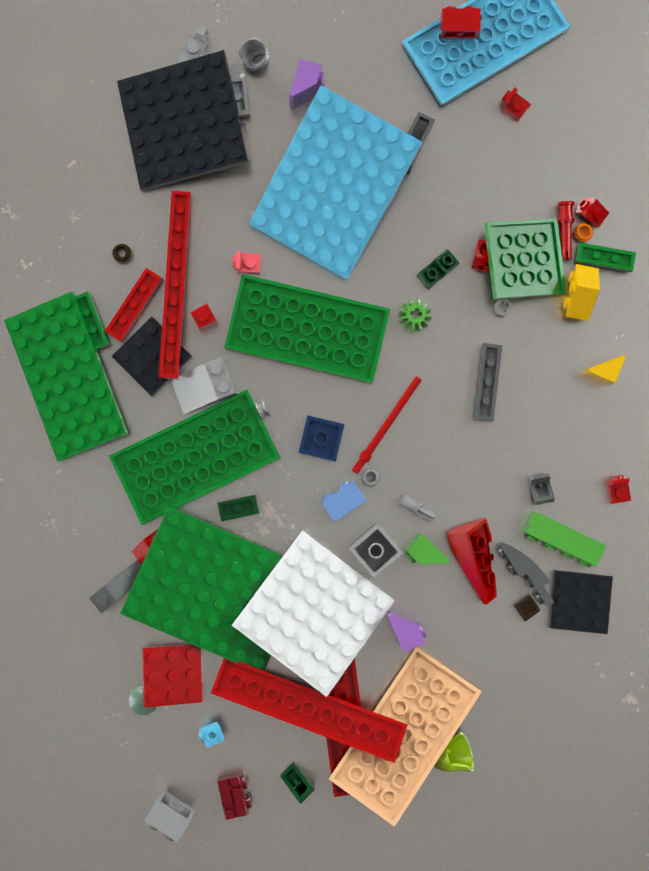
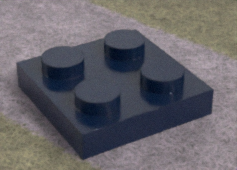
(321, 438)

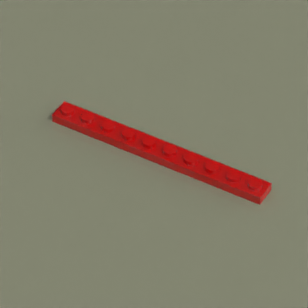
(174, 285)

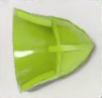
(456, 755)

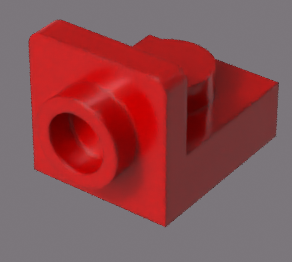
(515, 104)
(481, 259)
(619, 489)

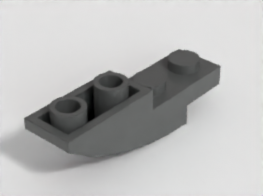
(522, 565)

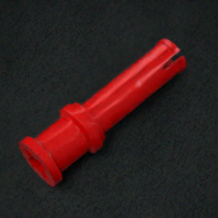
(566, 220)

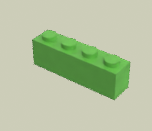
(565, 539)

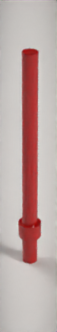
(365, 456)

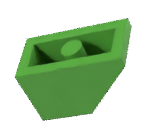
(424, 552)

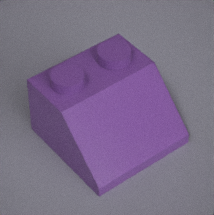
(305, 83)
(407, 631)

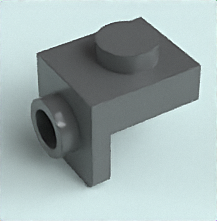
(541, 488)

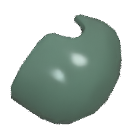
(136, 701)

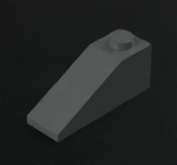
(116, 588)

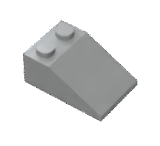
(204, 385)

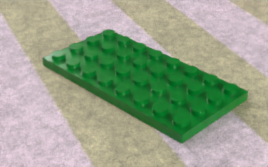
(307, 328)
(66, 376)
(194, 457)

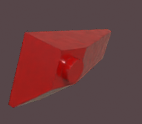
(472, 551)

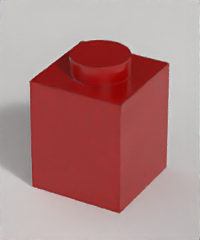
(204, 317)

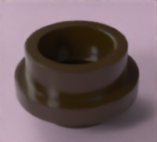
(122, 247)

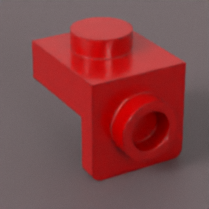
(592, 211)

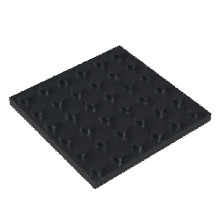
(183, 121)

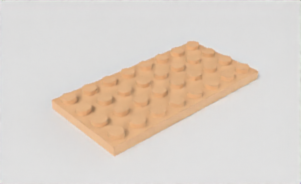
(433, 706)

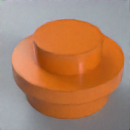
(583, 232)

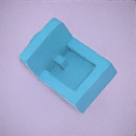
(211, 734)

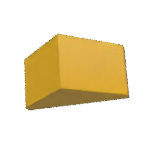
(607, 371)

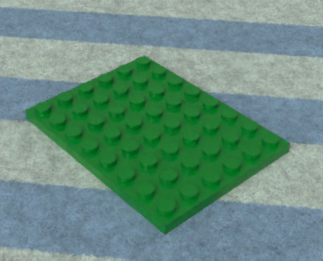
(199, 585)

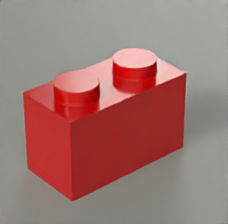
(460, 22)

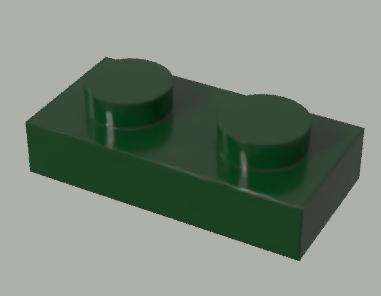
(238, 508)

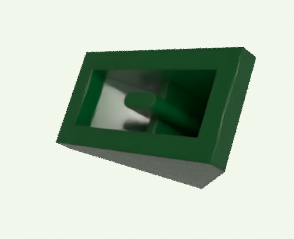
(298, 782)

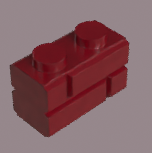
(233, 795)

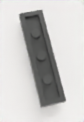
(488, 382)

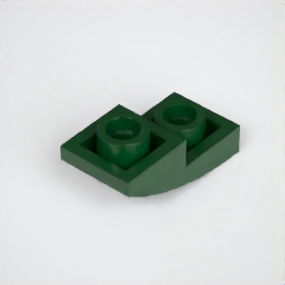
(438, 269)

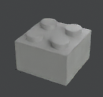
(375, 550)
(169, 817)

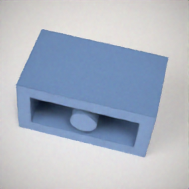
(343, 501)

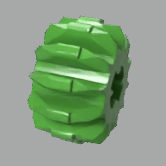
(420, 319)

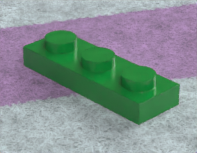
(605, 257)
(93, 320)

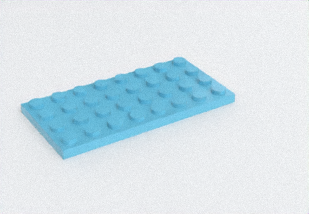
(506, 35)

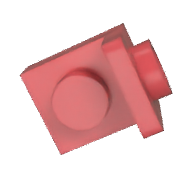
(247, 263)

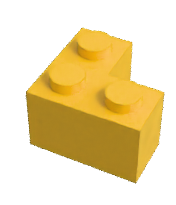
(583, 292)

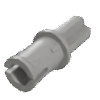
(417, 508)

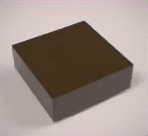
(527, 607)

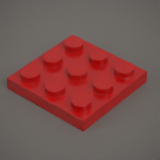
(171, 675)

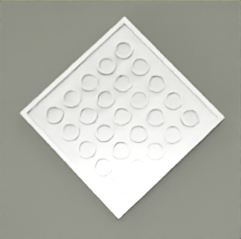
(313, 613)

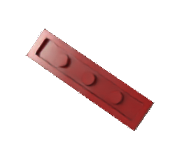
(133, 304)

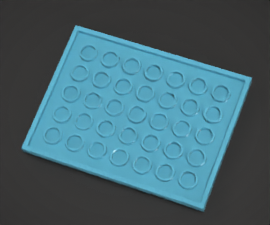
(335, 182)

